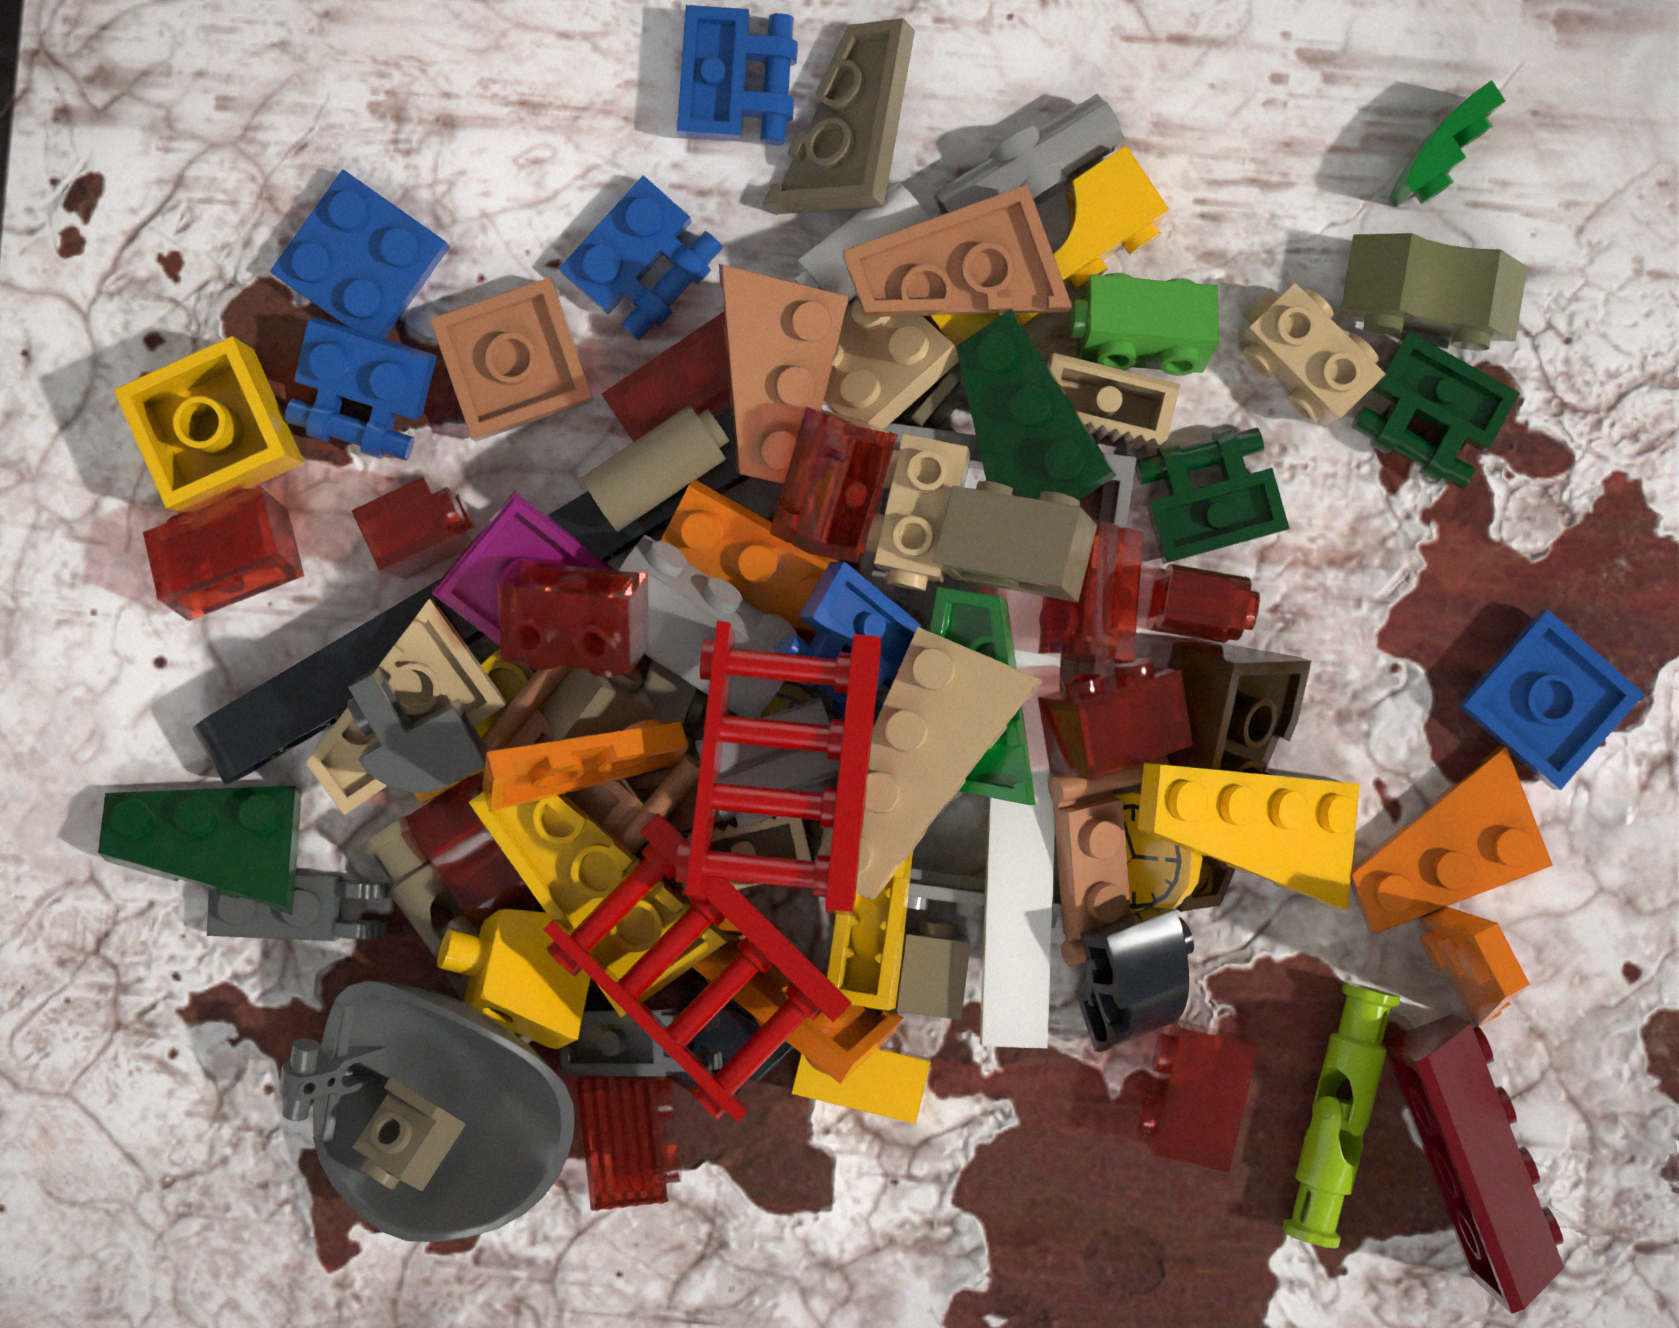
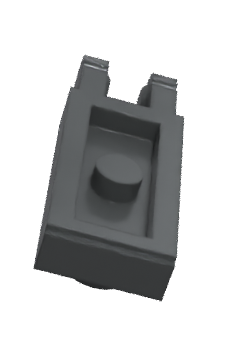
(314, 912)
(622, 1048)

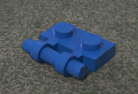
(715, 75)
(628, 245)
(365, 370)
(848, 606)

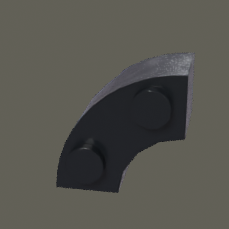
(1135, 976)

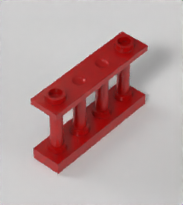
(836, 808)
(759, 949)

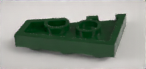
(1024, 418)
(216, 838)

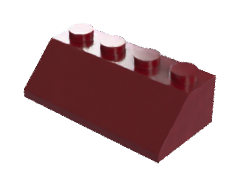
(1476, 1159)

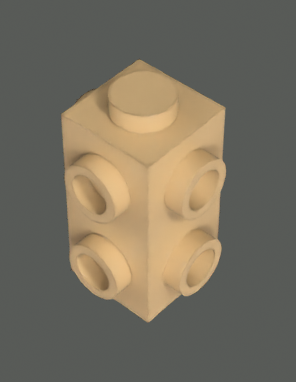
(1309, 354)
(919, 494)

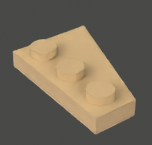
(426, 672)

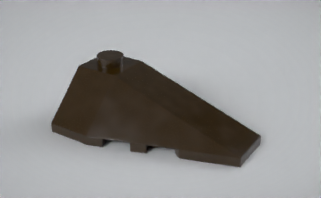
(1236, 713)

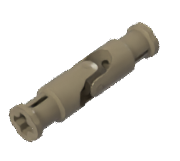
(418, 886)

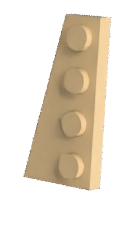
(925, 742)

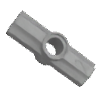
(1039, 157)

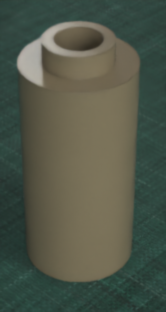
(656, 466)

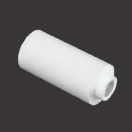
(824, 264)

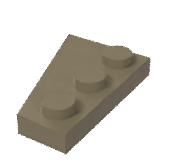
(853, 133)

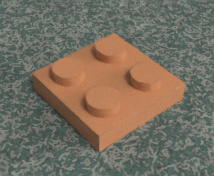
(512, 359)

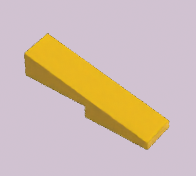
(870, 945)

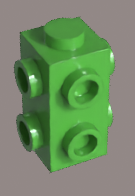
(1146, 323)

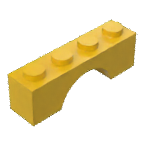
(1108, 211)

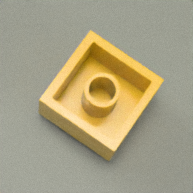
(208, 426)

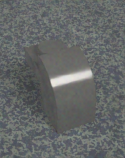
(415, 754)

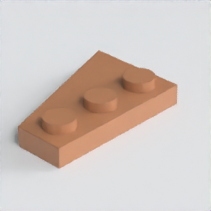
(962, 264)
(779, 363)

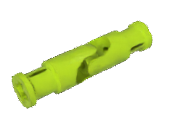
(1338, 1125)

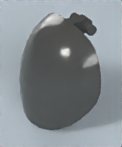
(462, 1062)

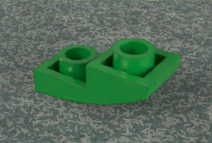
(1441, 151)

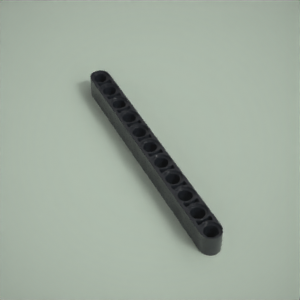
(316, 689)

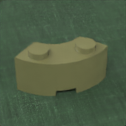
(1434, 289)

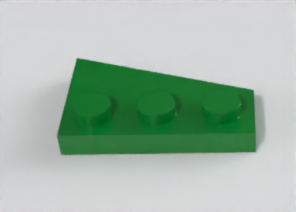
(984, 626)

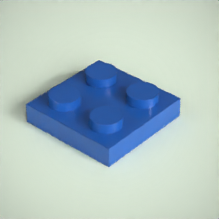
(360, 257)
(1550, 699)

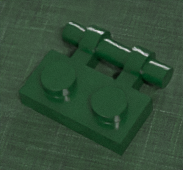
(1443, 392)
(1216, 514)

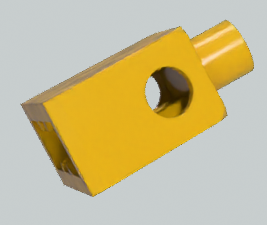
(517, 977)

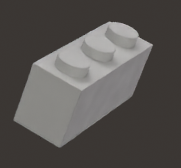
(685, 612)

